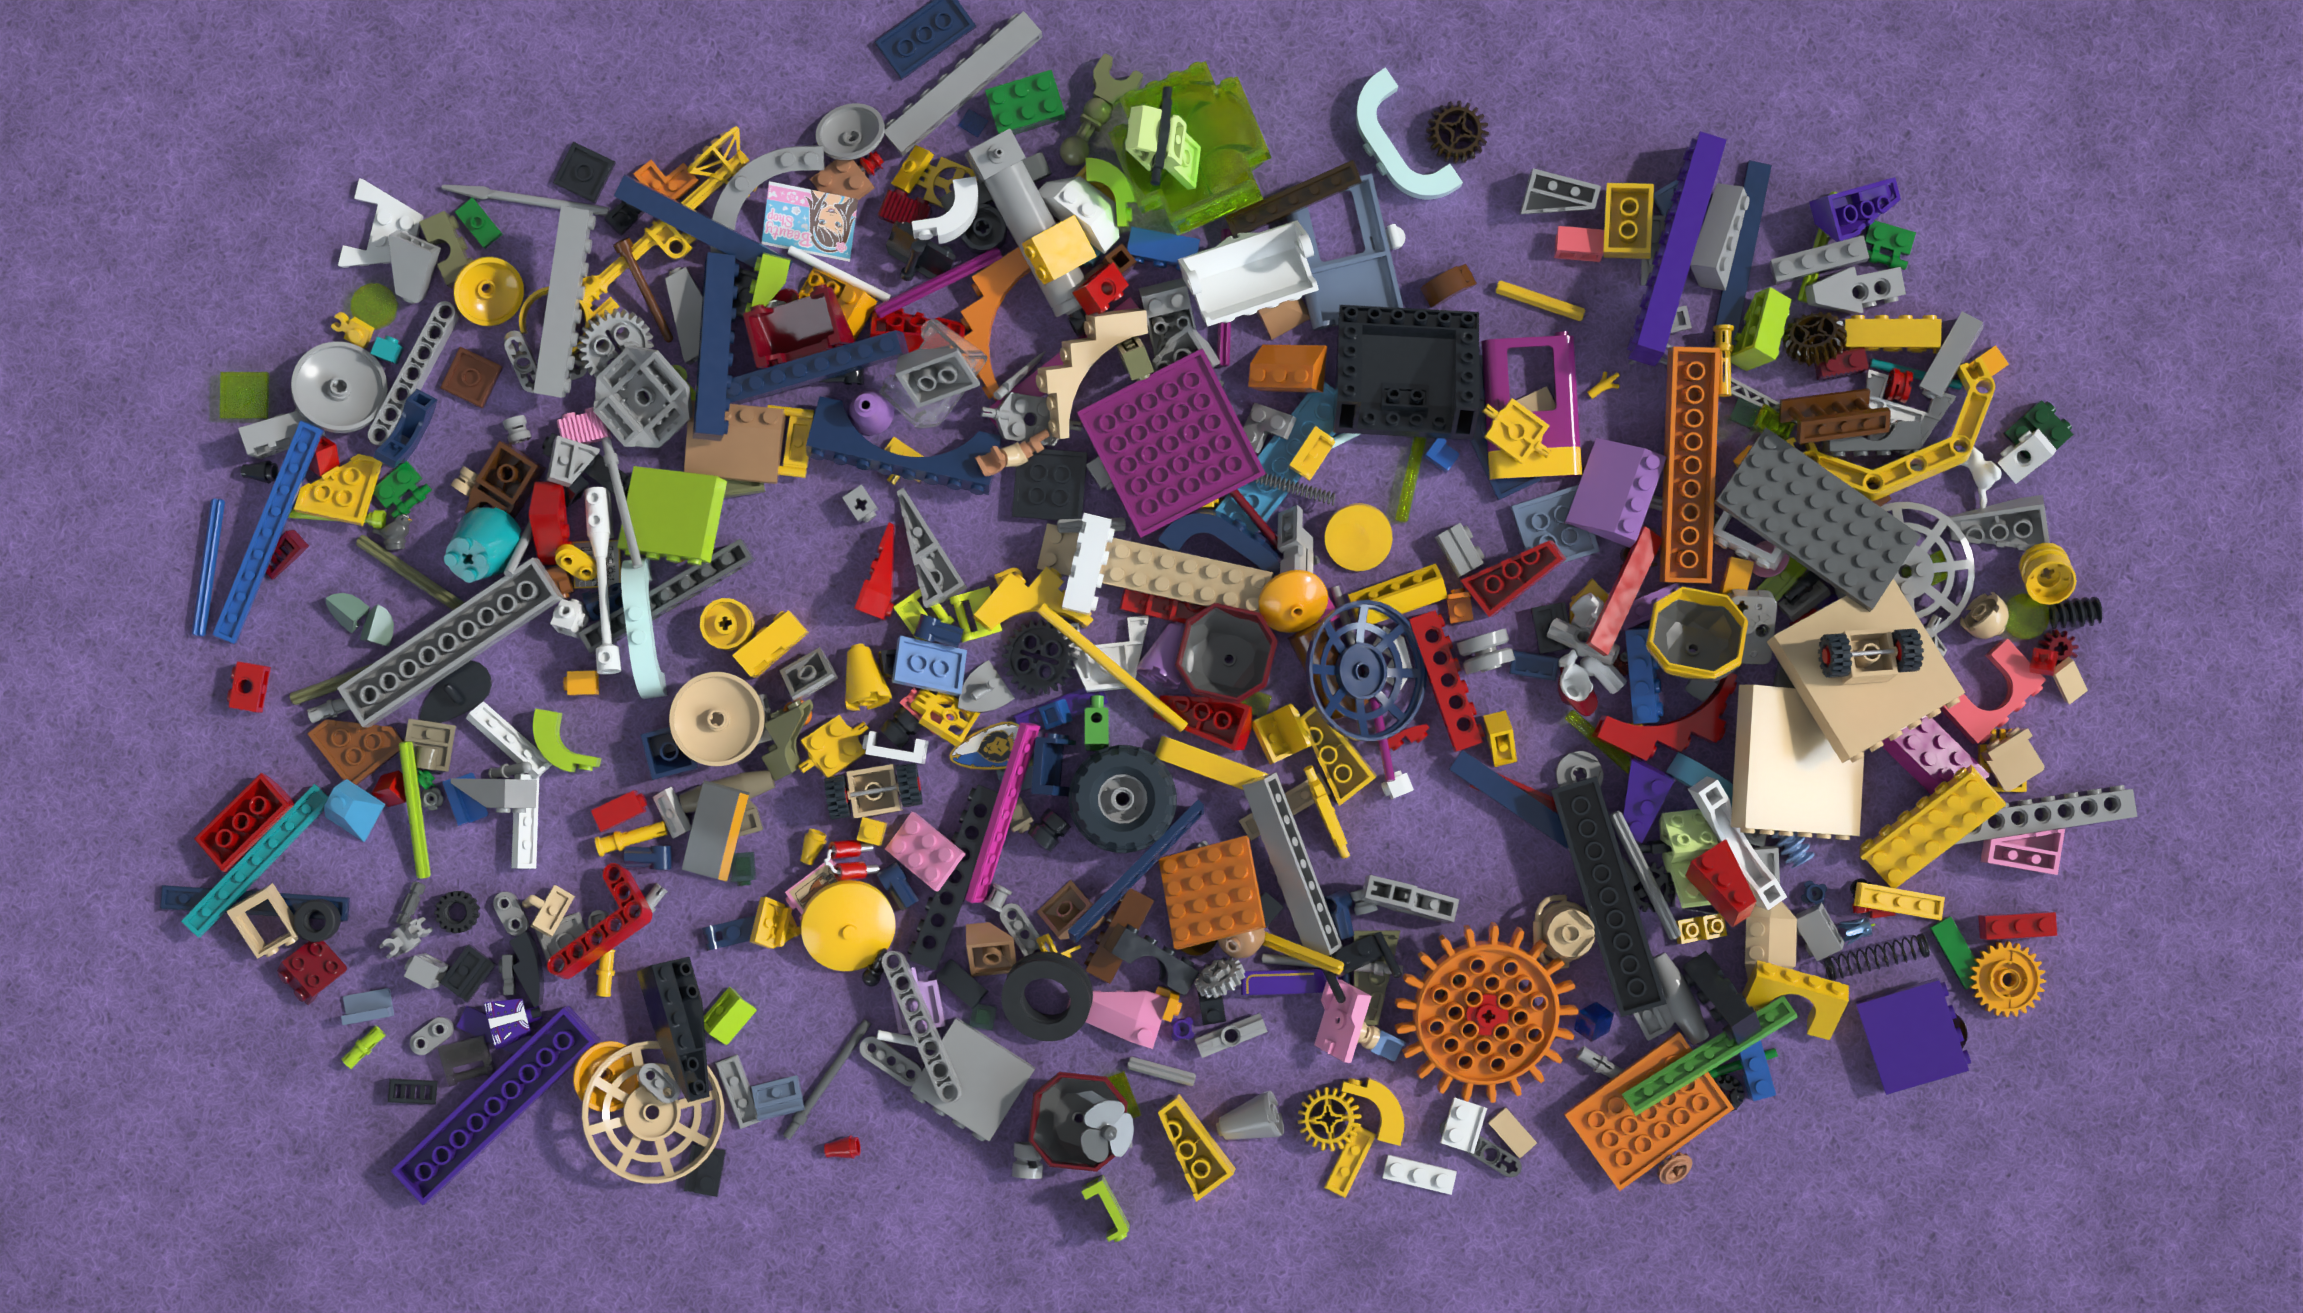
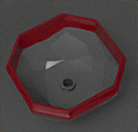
(1222, 633)
(1052, 1121)

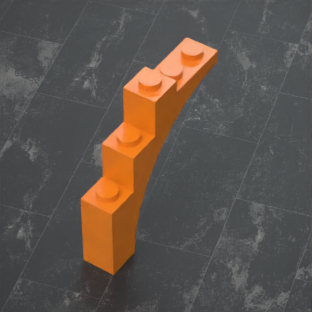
(993, 285)

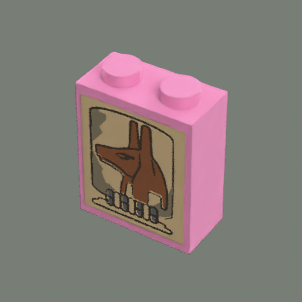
(803, 890)

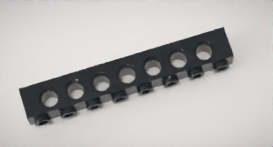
(932, 957)

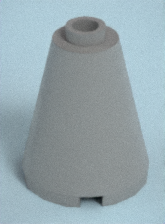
(1252, 1119)

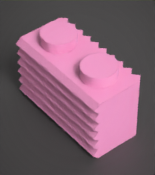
(583, 428)

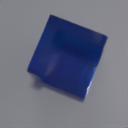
(1593, 1021)

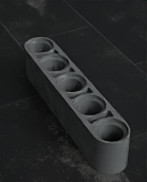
(1035, 165)

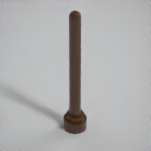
(624, 248)

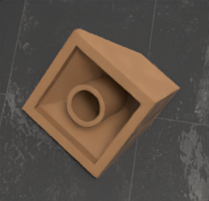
(1283, 317)
(1066, 909)
(989, 949)

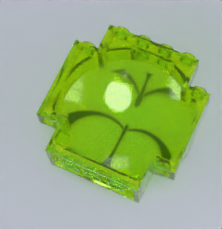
(1229, 142)

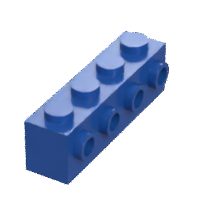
(1643, 678)

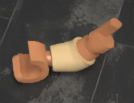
(1011, 455)

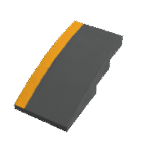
(715, 830)

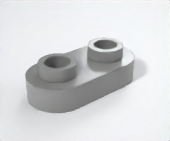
(510, 913)
(431, 1036)
(658, 1083)

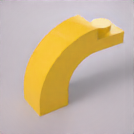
(1391, 1115)

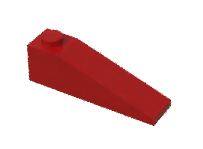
(877, 592)
(1213, 719)

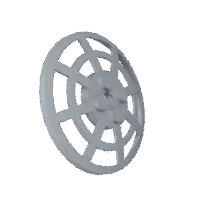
(1923, 568)

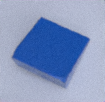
(1055, 714)

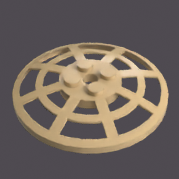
(645, 1128)

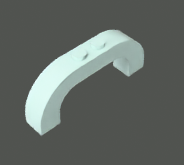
(1389, 161)
(639, 628)

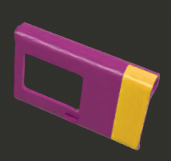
(1563, 432)

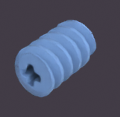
(1793, 848)

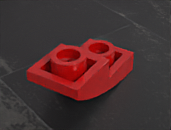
(1412, 734)

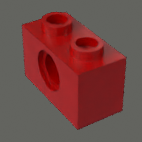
(1101, 289)
(253, 700)

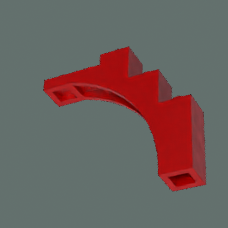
(1641, 740)

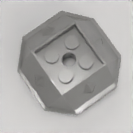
(622, 401)

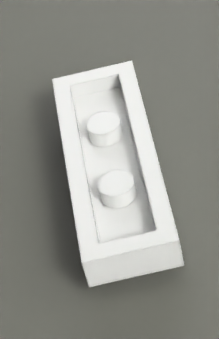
(1419, 1174)

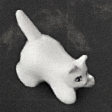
(1983, 473)

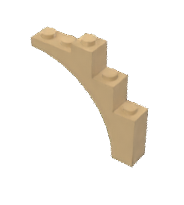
(1079, 355)

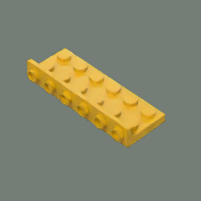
(1931, 826)

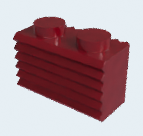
(903, 209)
(1847, 363)

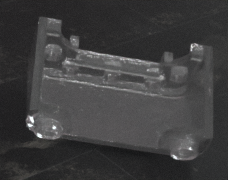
(935, 337)

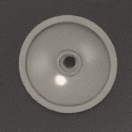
(850, 131)

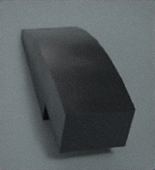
(530, 967)

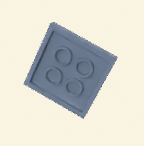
(1544, 521)

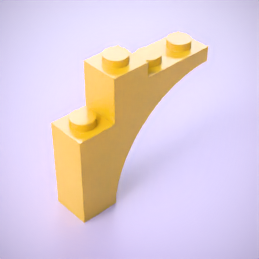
(1014, 598)

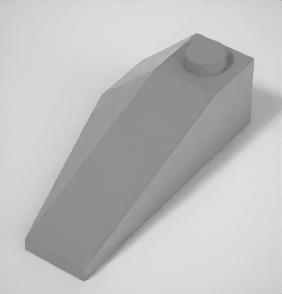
(2010, 523)

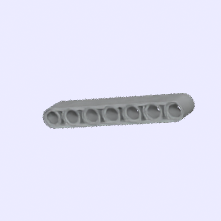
(415, 362)
(912, 1020)

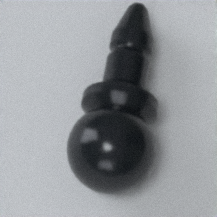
(872, 975)

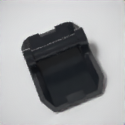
(918, 254)

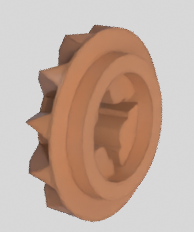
(1679, 1164)

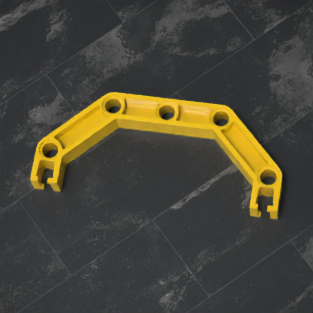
(1933, 458)

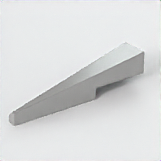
(934, 570)

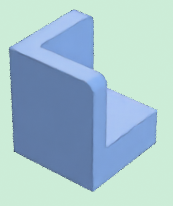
(1388, 1045)

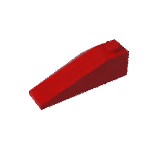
(909, 325)

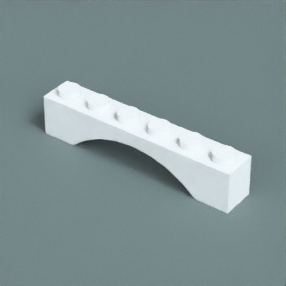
(1717, 811)

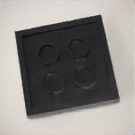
(1050, 486)

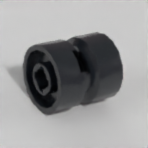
(900, 727)
(1049, 829)

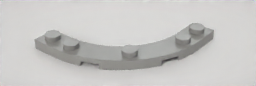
(756, 172)

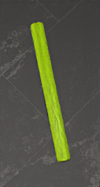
(414, 809)

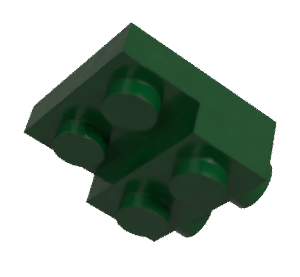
(2040, 417)

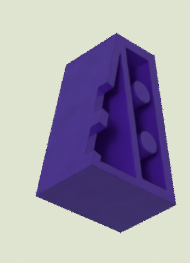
(1644, 796)

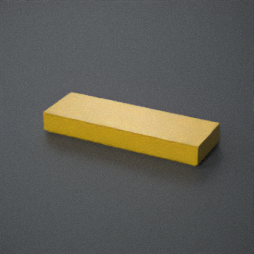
(1349, 1162)

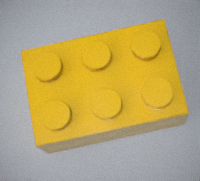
(1628, 220)

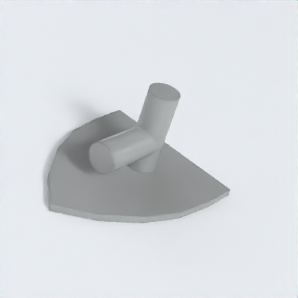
(984, 690)

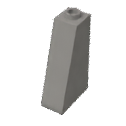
(686, 308)
(1951, 356)

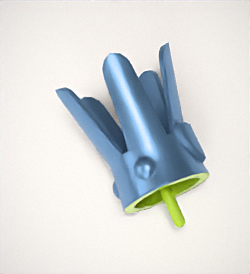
(1857, 929)

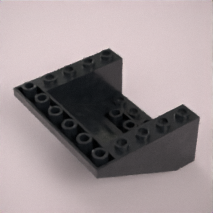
(1407, 372)

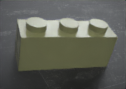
(1135, 358)

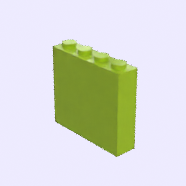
(674, 514)

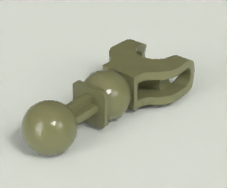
(1098, 109)

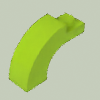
(1106, 173)

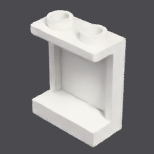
(918, 756)

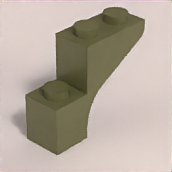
(784, 730)

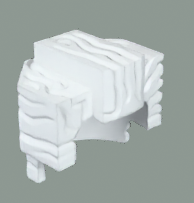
(1586, 611)

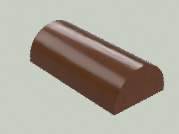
(1300, 644)

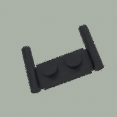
(1358, 955)

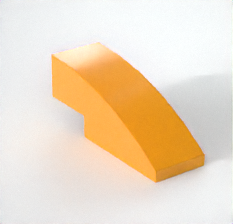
(1736, 575)

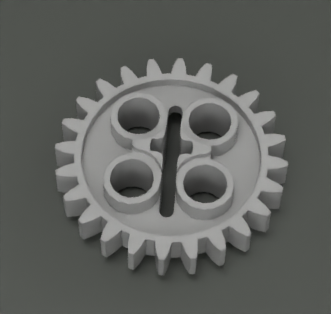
(634, 334)

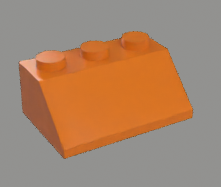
(1288, 368)

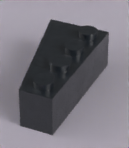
(1730, 1009)

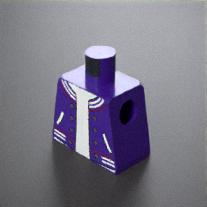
(510, 1020)

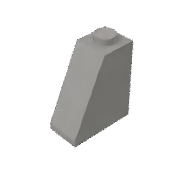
(412, 265)

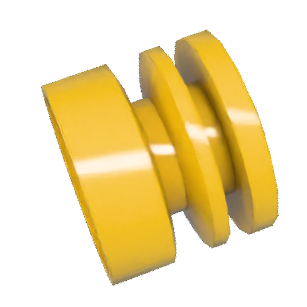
(2047, 573)

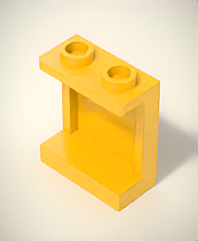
(1058, 250)

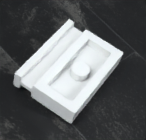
(1463, 1125)

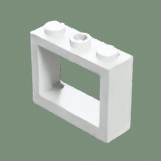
(1743, 548)

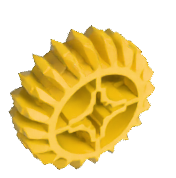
(1330, 1132)

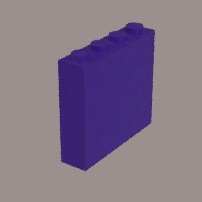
(1913, 1035)

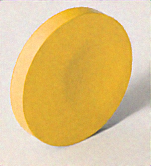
(1358, 537)

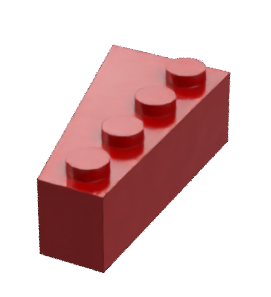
(1509, 579)

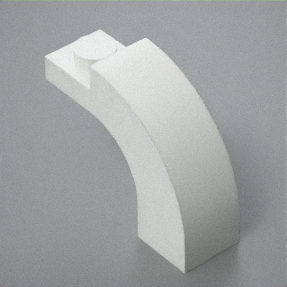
(957, 219)

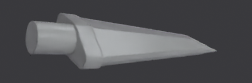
(1007, 386)

